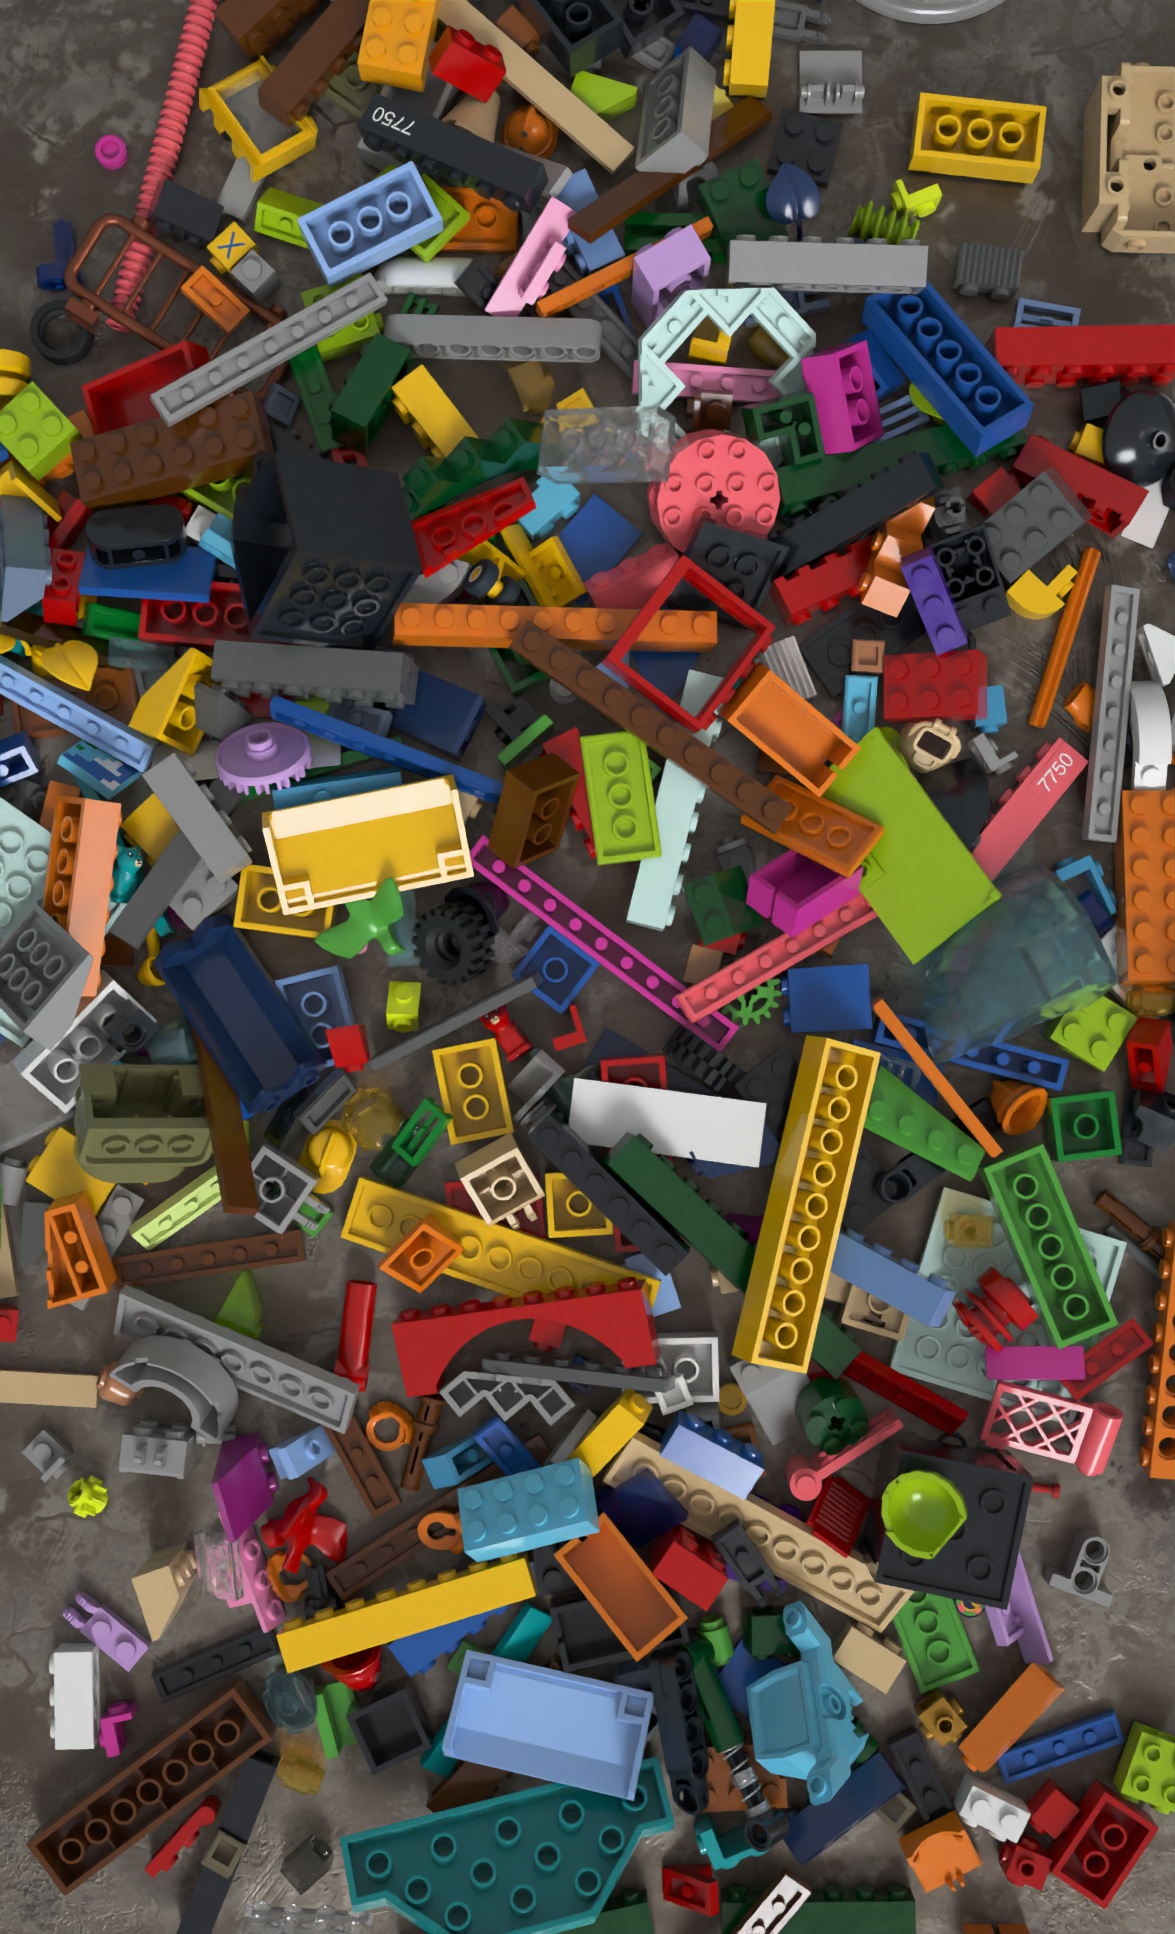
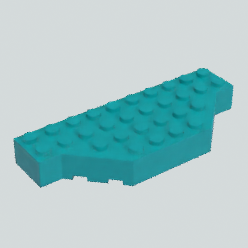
(507, 1862)

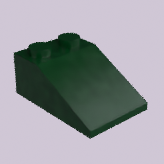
(738, 205)

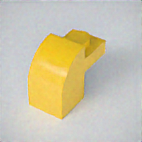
(1034, 599)

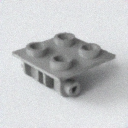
(830, 82)

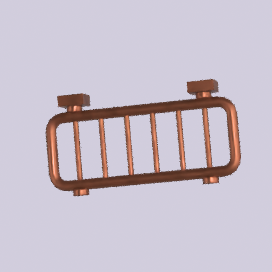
(85, 311)

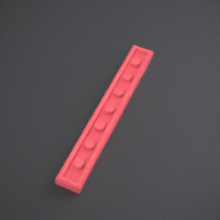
(771, 960)

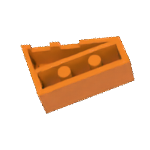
(75, 1252)

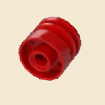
(996, 1308)

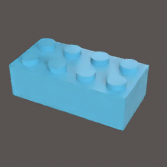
(528, 1510)

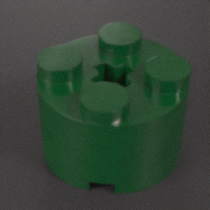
(831, 1414)

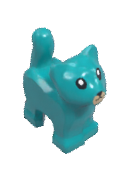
(125, 873)

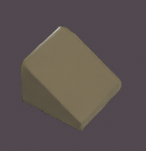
(223, 1854)

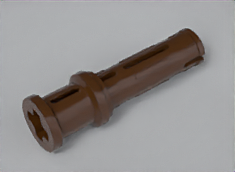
(1148, 1236)
(425, 1426)

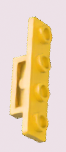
(546, 568)

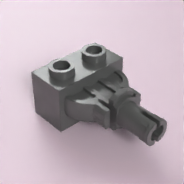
(947, 517)

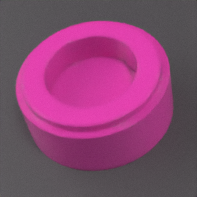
(111, 151)

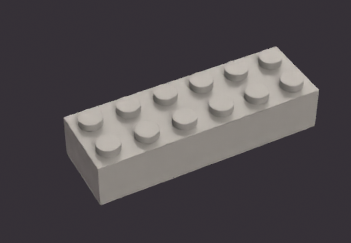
(827, 266)

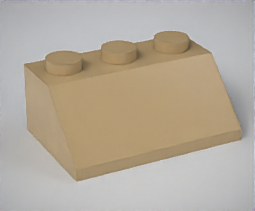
(164, 1584)

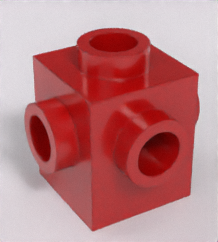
(1025, 1862)

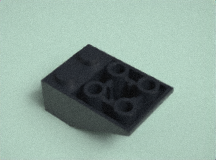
(972, 576)

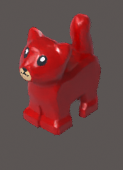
(507, 1033)

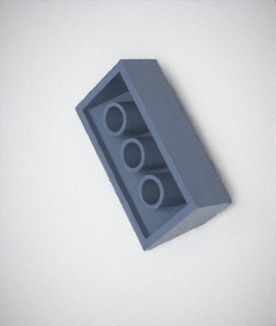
(23, 555)

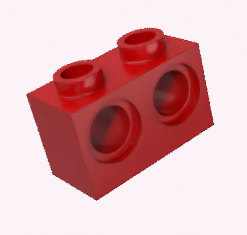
(62, 597)

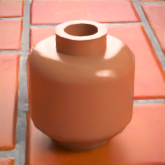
(113, 1390)

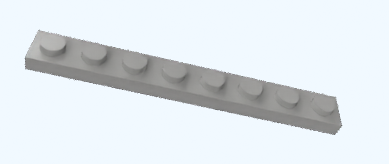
(268, 349)
(1110, 713)

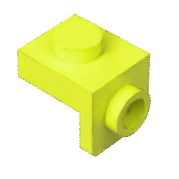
(918, 203)
(403, 1006)

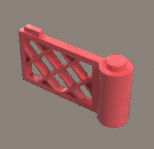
(1093, 1433)
(806, 1473)

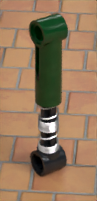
(764, 1823)

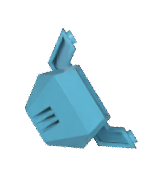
(805, 1712)

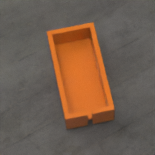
(788, 729)
(621, 1588)

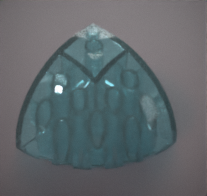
(1014, 966)

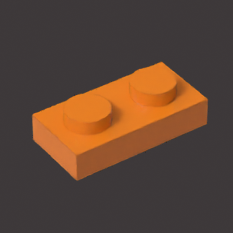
(215, 300)

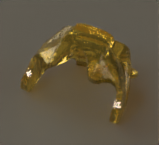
(376, 1120)

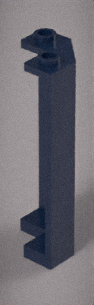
(240, 1014)

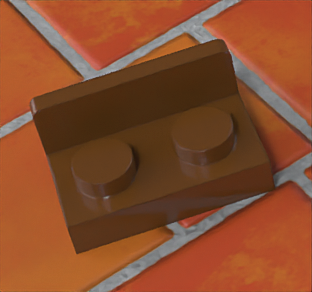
(710, 410)

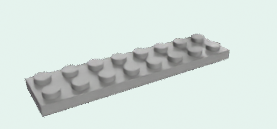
(249, 1362)

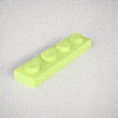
(177, 1210)

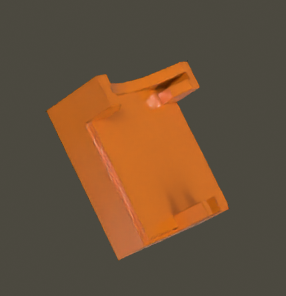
(940, 1852)

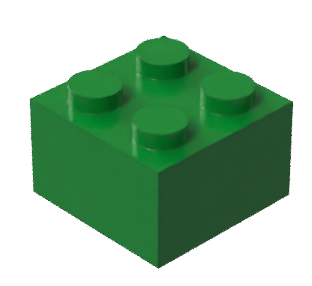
(1082, 1125)

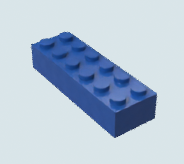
(948, 366)

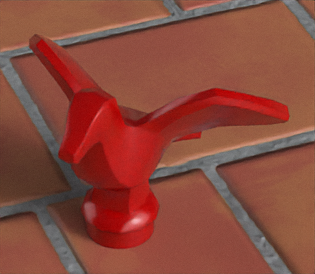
(306, 1527)

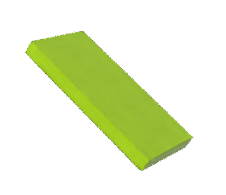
(620, 798)

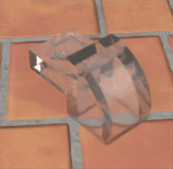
(509, 947)

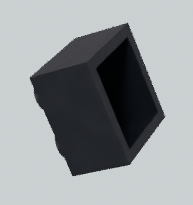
(390, 1726)

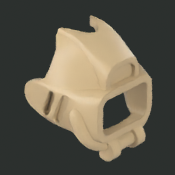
(920, 759)

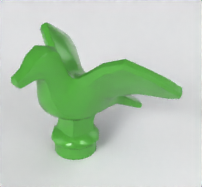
(367, 920)

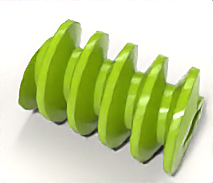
(880, 226)

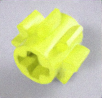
(87, 1496)

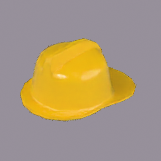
(329, 1155)

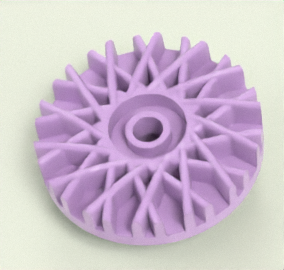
(263, 756)

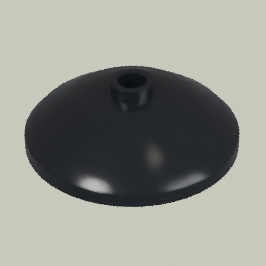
(1140, 437)

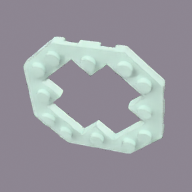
(727, 310)

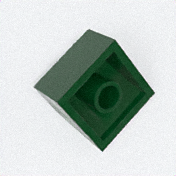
(720, 905)

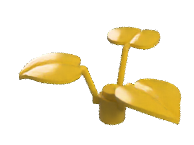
(71, 662)

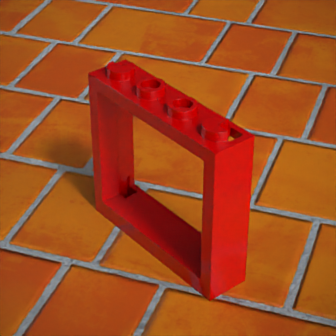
(725, 599)

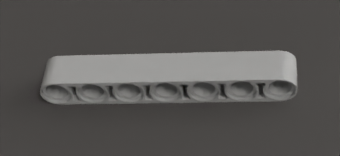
(496, 337)

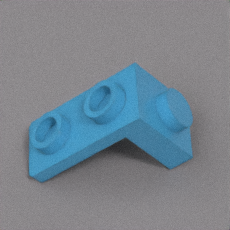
(1093, 872)

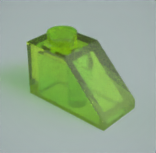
(243, 1308)

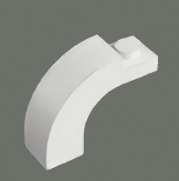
(1150, 735)

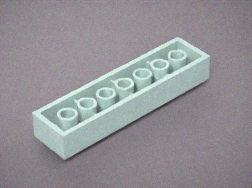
(675, 813)

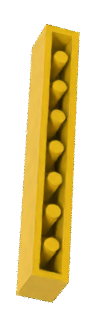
(406, 1611)

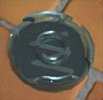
(290, 1701)

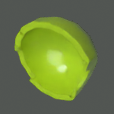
(922, 1512)

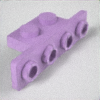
(1021, 1620)

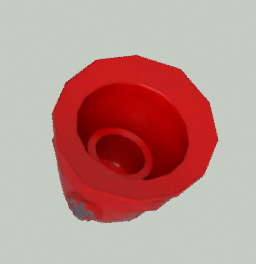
(357, 1670)

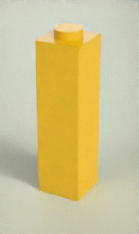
(612, 1430)

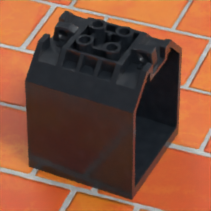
(321, 551)

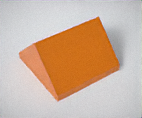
(422, 1254)

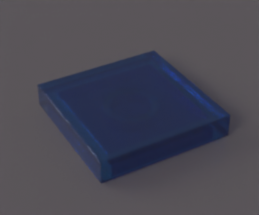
(642, 1508)

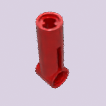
(356, 1332)

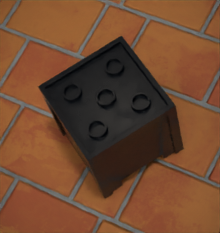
(983, 1553)

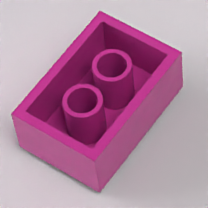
(844, 396)

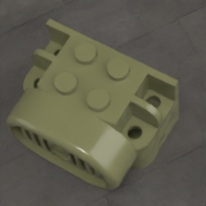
(140, 1122)

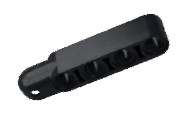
(916, 1172)
(680, 1728)

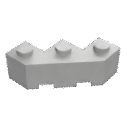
(507, 1394)

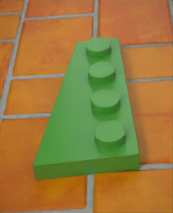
(918, 1127)

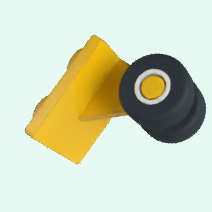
(492, 575)

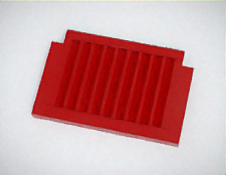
(838, 1514)

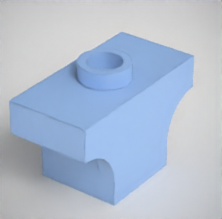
(301, 1452)

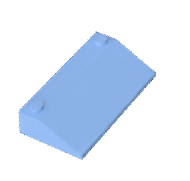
(549, 1724)

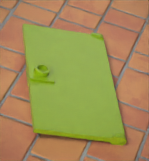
(919, 870)

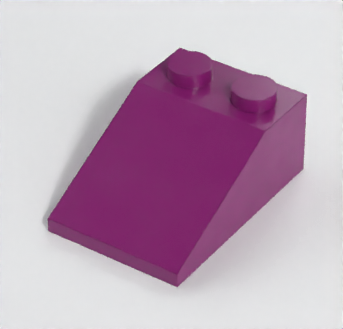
(243, 1483)

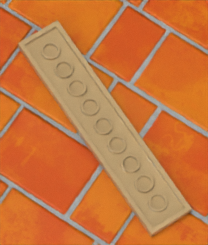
(780, 1538)

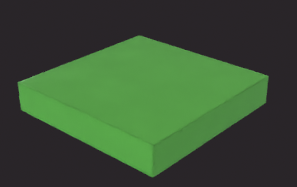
(525, 742)

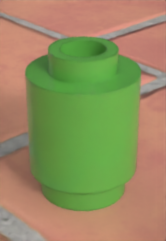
(718, 1633)

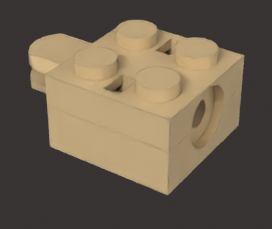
(860, 1305)

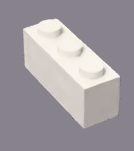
(75, 1696)

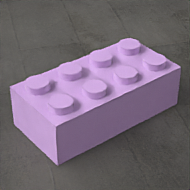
(666, 269)

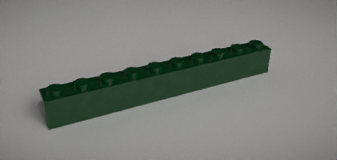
(711, 1235)

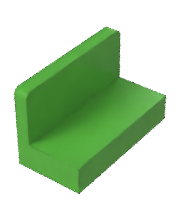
(332, 1706)

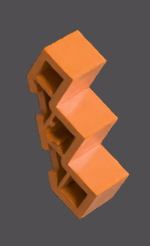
(883, 583)

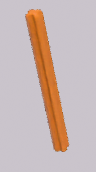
(1064, 638)

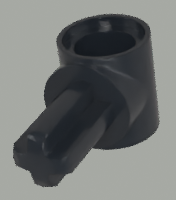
(320, 1595)

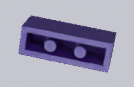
(934, 600)

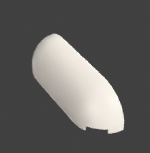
(413, 275)

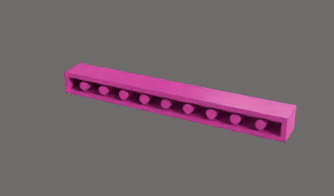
(597, 942)

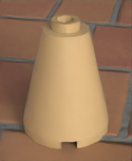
(476, 116)

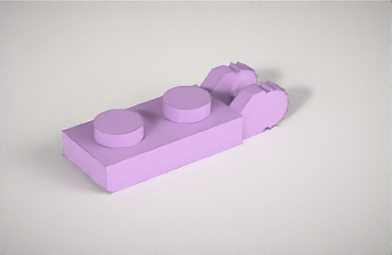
(108, 1631)

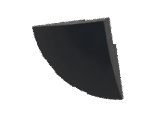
(961, 797)

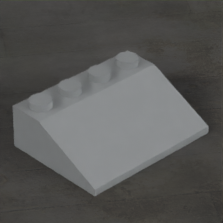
(42, 976)

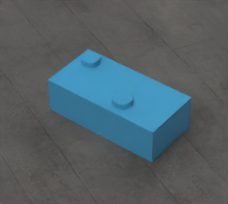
(334, 786)

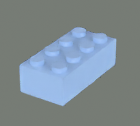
(370, 224)

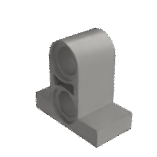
(1079, 1561)

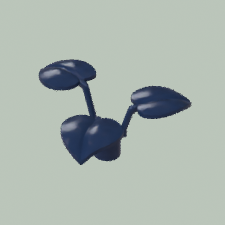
(793, 198)

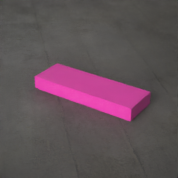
(1035, 1363)

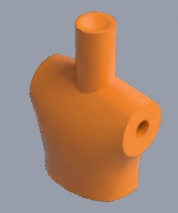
(1081, 706)

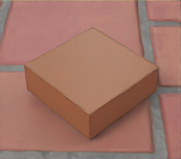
(867, 656)

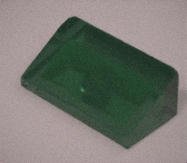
(391, 1165)

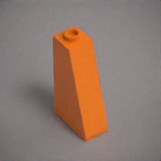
(1010, 1717)

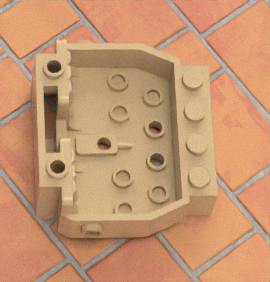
(1118, 194)

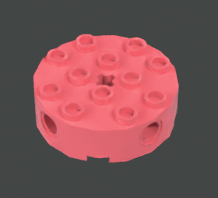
(710, 464)

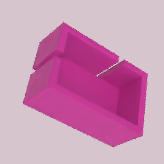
(799, 891)

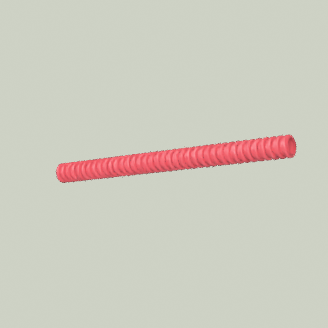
(166, 143)

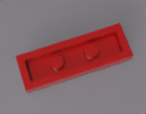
(1109, 1357)

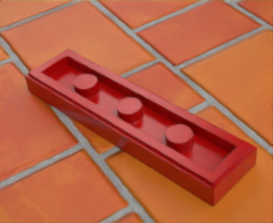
(906, 1393)

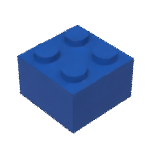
(562, 967)

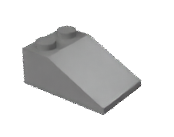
(772, 1396)

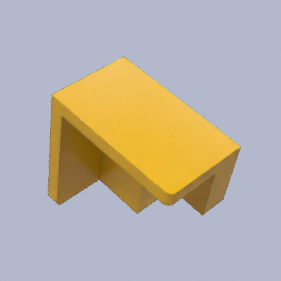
(708, 345)

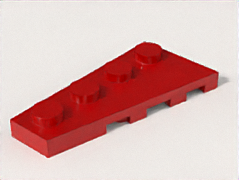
(466, 524)

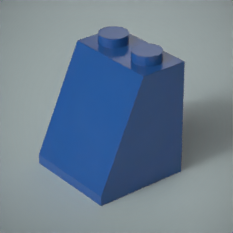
(826, 998)

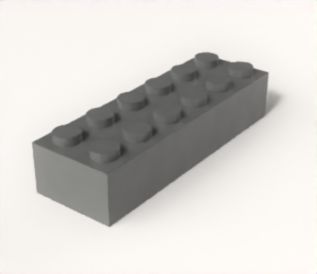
(315, 672)

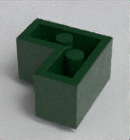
(790, 418)

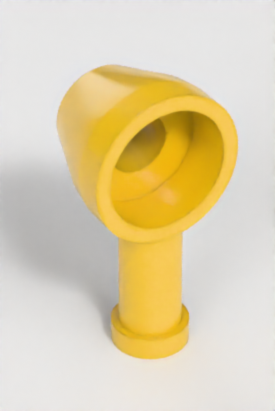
(148, 973)

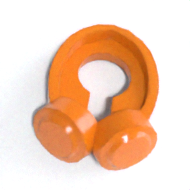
(449, 1520)

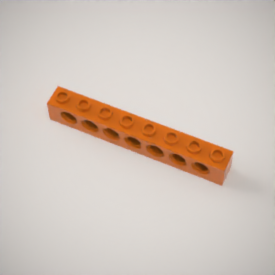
(1154, 1460)

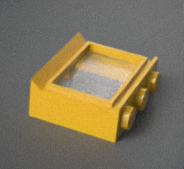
(253, 131)

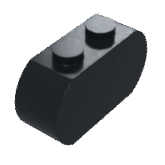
(136, 536)

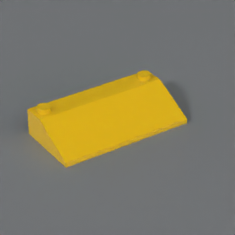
(353, 842)

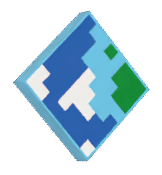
(98, 769)

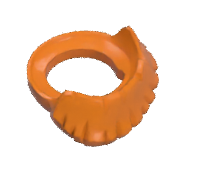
(382, 1411)
(288, 1593)

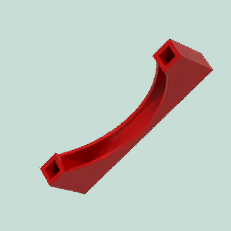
(611, 1313)

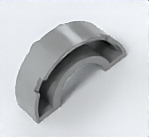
(441, 586)
(188, 1374)

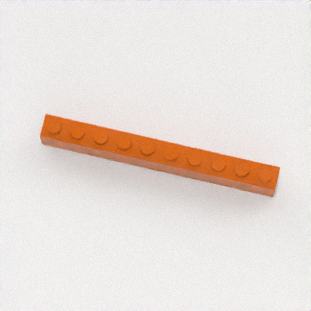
(574, 627)

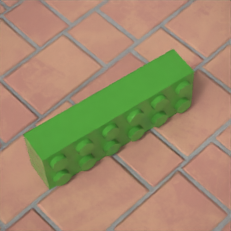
(1047, 1245)

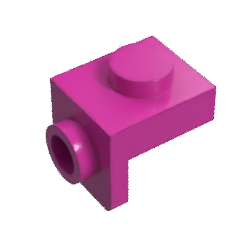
(112, 1730)

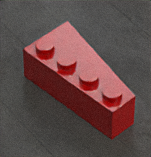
(1105, 495)
(823, 586)

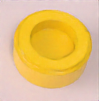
(731, 1399)

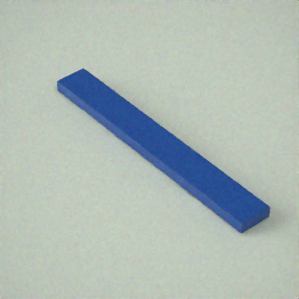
(383, 748)

